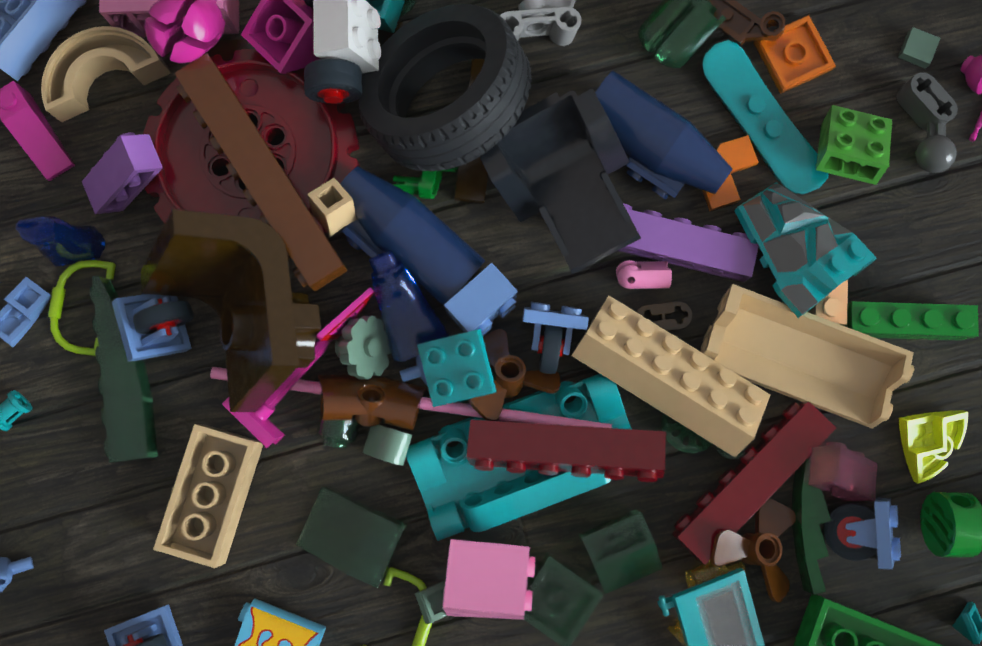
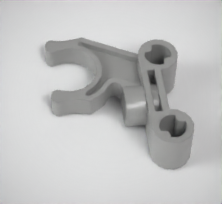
(544, 18)

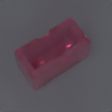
(844, 471)

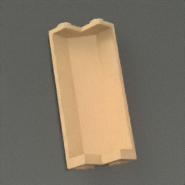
(807, 357)

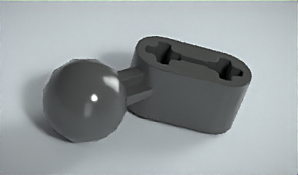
(931, 110)

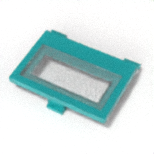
(716, 612)

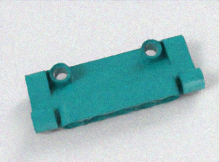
(467, 497)

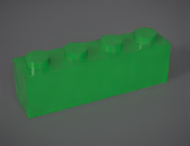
(913, 320)

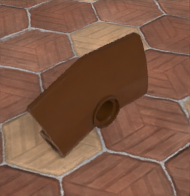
(370, 400)

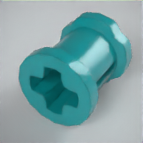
(12, 409)

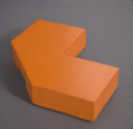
(740, 156)

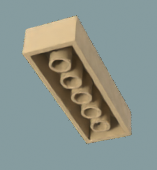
(672, 376)

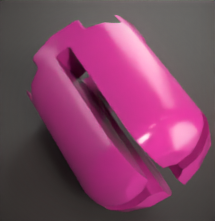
(184, 28)

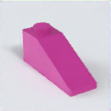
(32, 131)

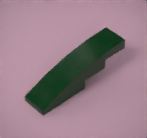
(808, 539)

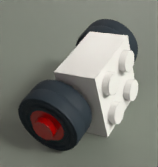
(347, 48)

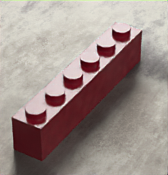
(567, 449)
(754, 479)

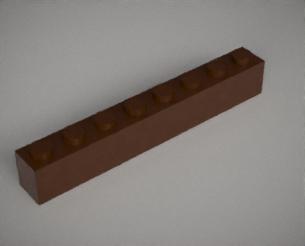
(259, 171)

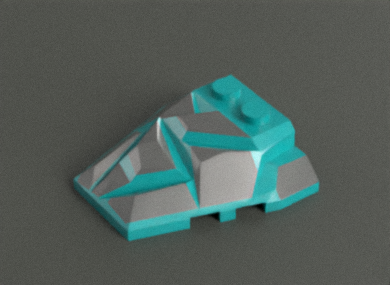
(801, 247)

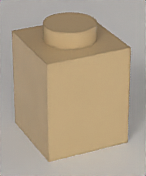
(332, 206)

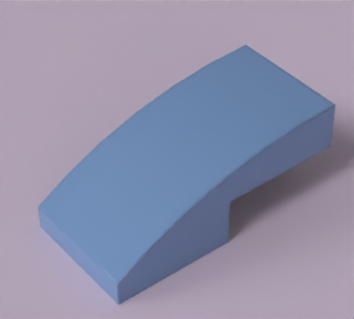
(22, 311)

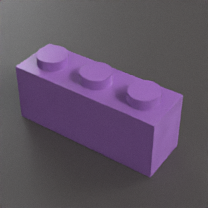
(122, 173)

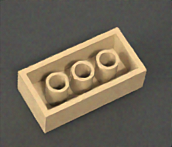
(208, 496)

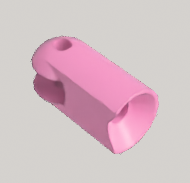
(644, 275)

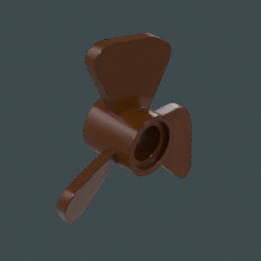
(504, 364)
(770, 523)

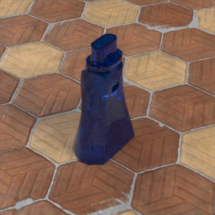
(60, 240)
(403, 308)

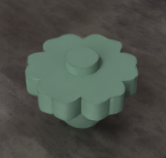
(363, 347)

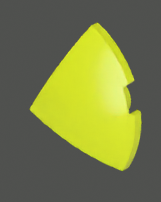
(930, 440)

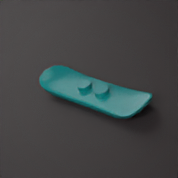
(762, 118)

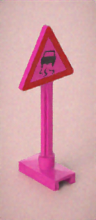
(258, 421)

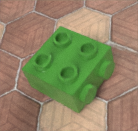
(854, 145)

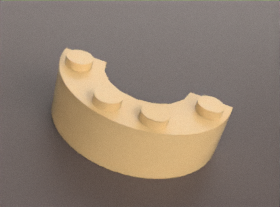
(88, 56)

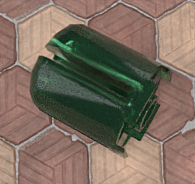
(678, 30)

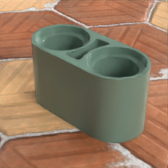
(387, 444)

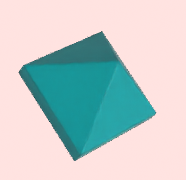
(970, 623)

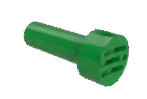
(952, 524)

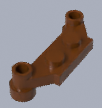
(746, 26)

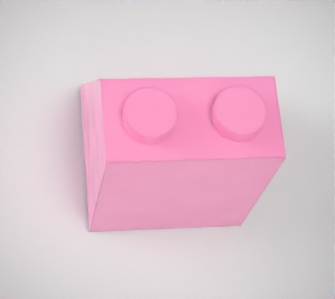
(488, 580)

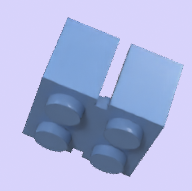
(482, 301)

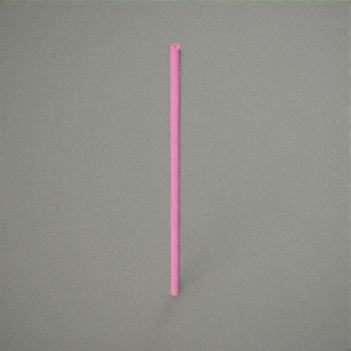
(453, 408)

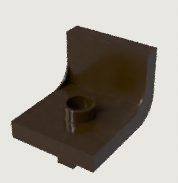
(245, 277)

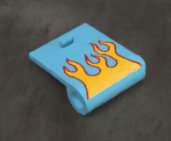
(273, 626)

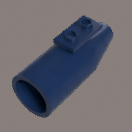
(660, 141)
(401, 223)

